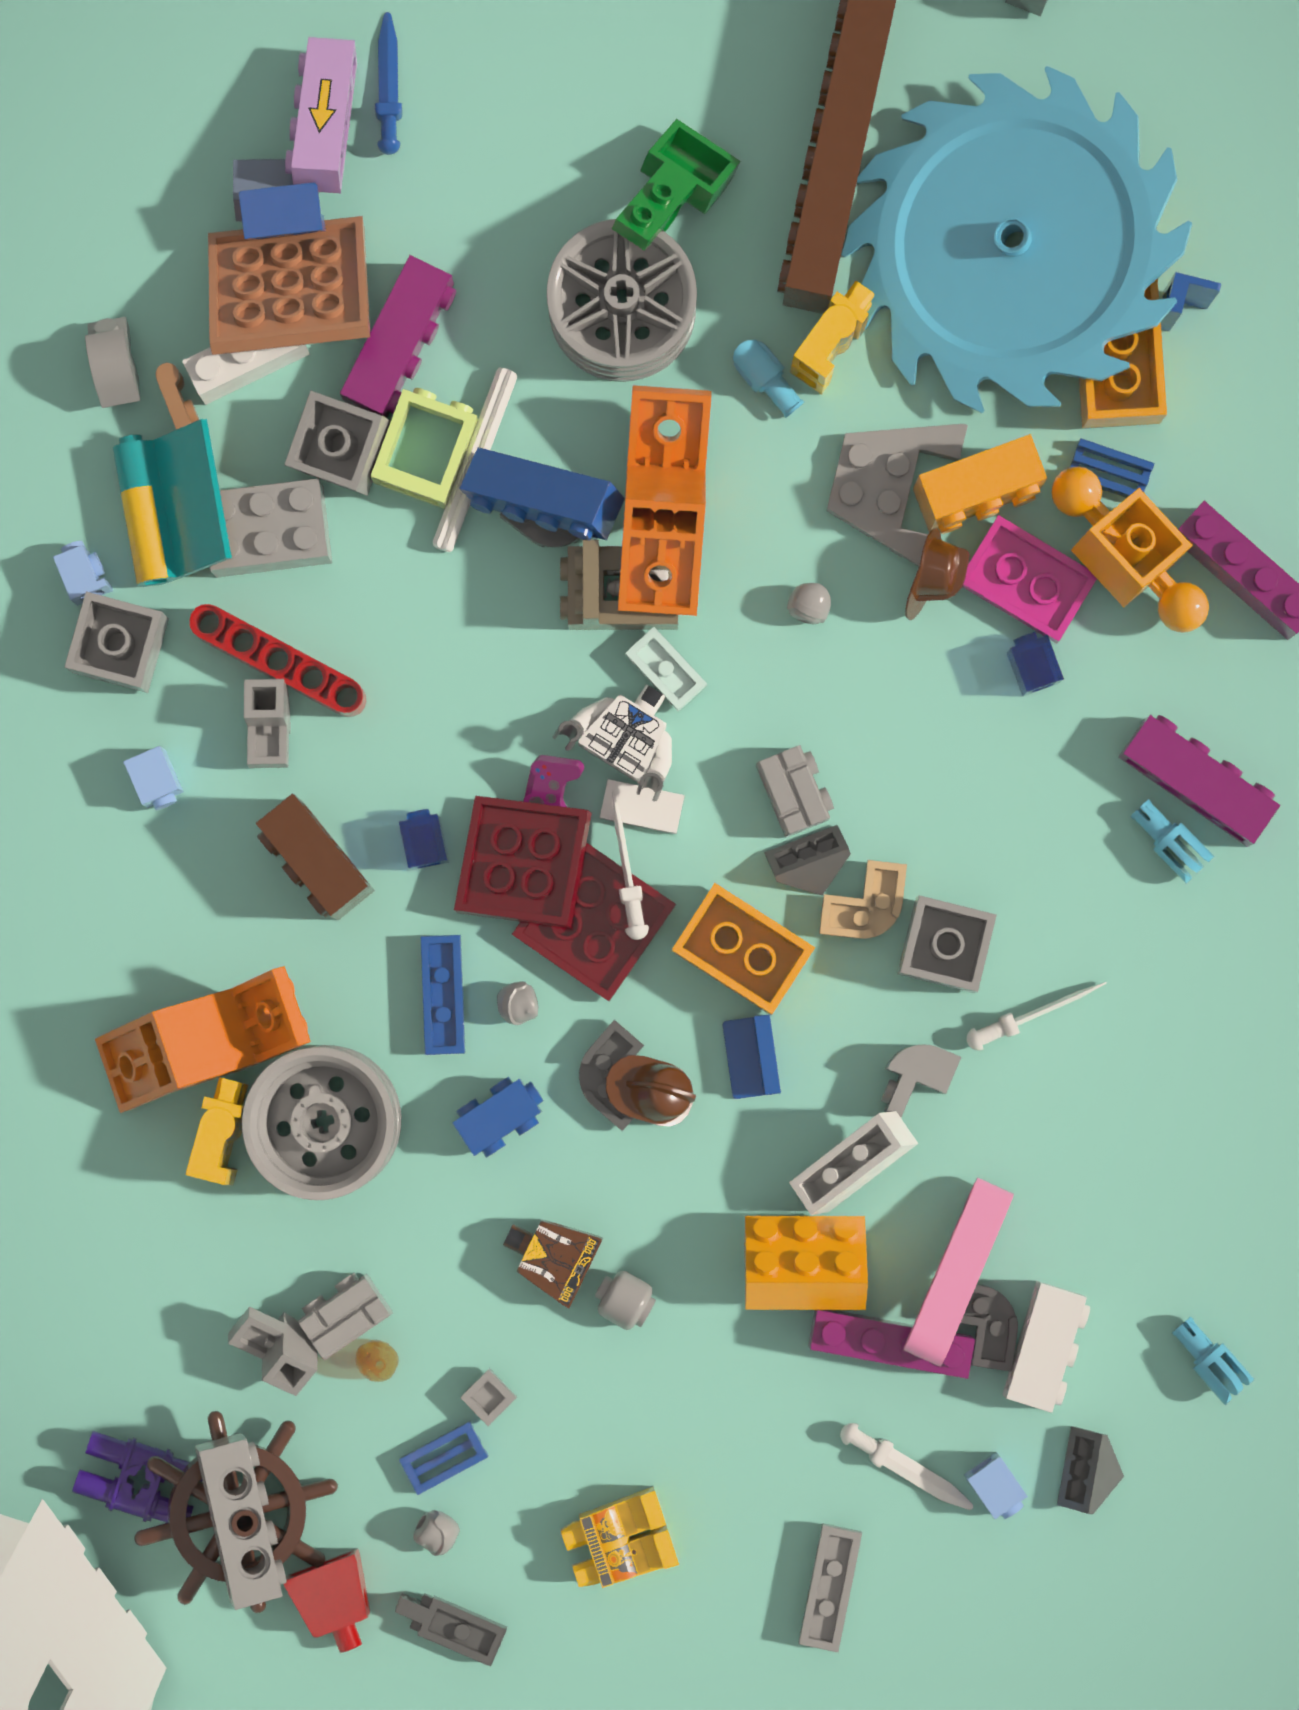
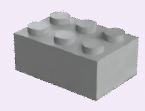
(275, 528)

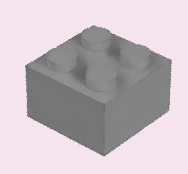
(337, 442)
(116, 642)
(946, 944)

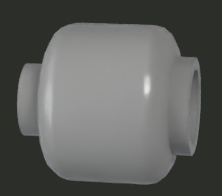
(625, 1300)

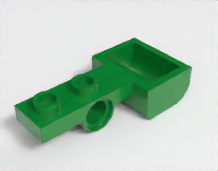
(680, 170)

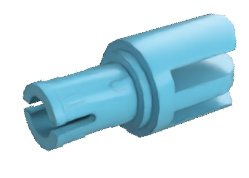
(764, 373)
(1167, 836)
(1213, 1362)

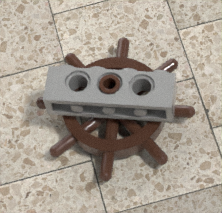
(237, 1515)

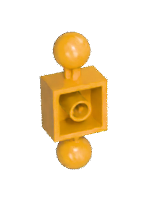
(1131, 548)

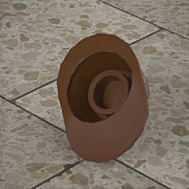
(939, 574)
(649, 1090)

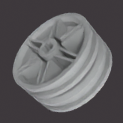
(622, 354)
(280, 1157)

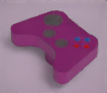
(549, 777)

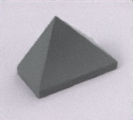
(810, 861)
(1088, 1471)

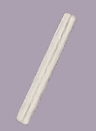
(482, 437)

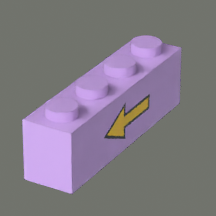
(323, 113)

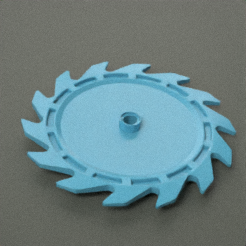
(1082, 254)

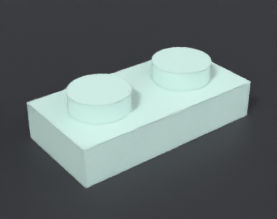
(666, 669)

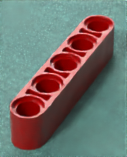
(261, 651)

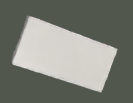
(640, 809)

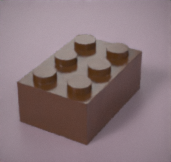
(313, 858)

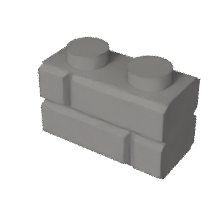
(794, 790)
(345, 1315)

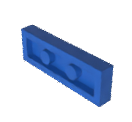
(443, 994)

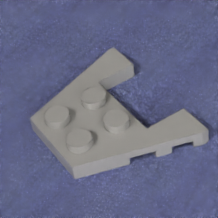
(877, 477)

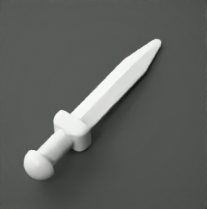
(631, 895)
(1008, 1025)
(884, 1454)

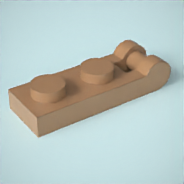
(171, 384)

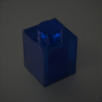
(1034, 663)
(423, 840)

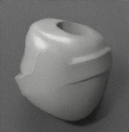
(809, 603)
(517, 1003)
(436, 1532)

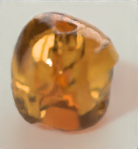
(373, 1352)

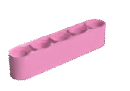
(958, 1272)

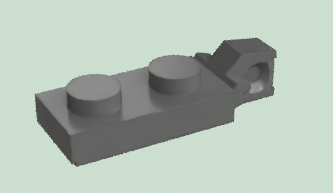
(453, 1626)

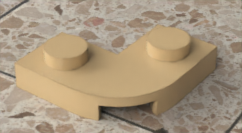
(873, 913)

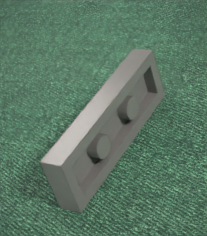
(830, 1587)

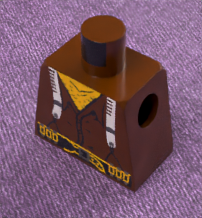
(554, 1257)

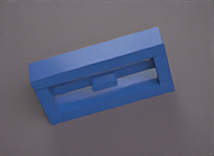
(1117, 456)
(473, 1441)

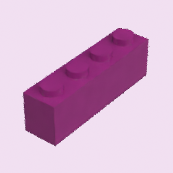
(398, 337)
(1243, 568)
(1199, 780)
(882, 1342)

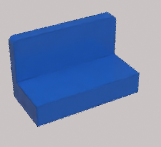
(281, 211)
(1188, 291)
(751, 1057)

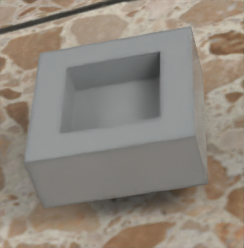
(488, 1397)

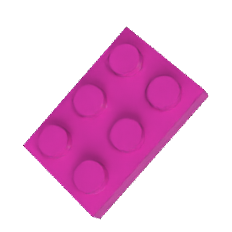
(1028, 579)

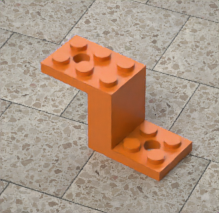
(664, 500)
(202, 1039)

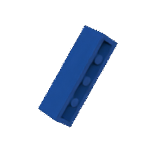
(541, 494)

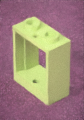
(410, 484)

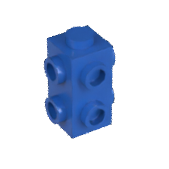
(508, 1110)

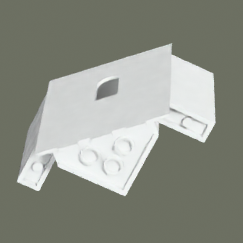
(67, 1617)

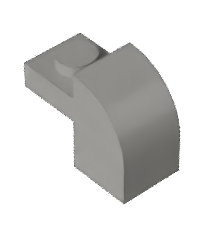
(112, 362)
(267, 722)
(918, 1064)
(282, 1345)

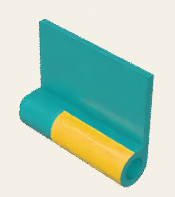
(171, 504)

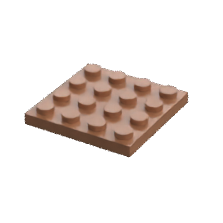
(288, 288)

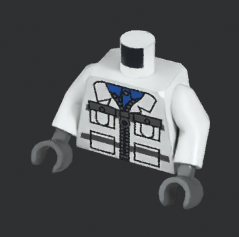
(625, 737)

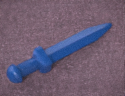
(388, 108)

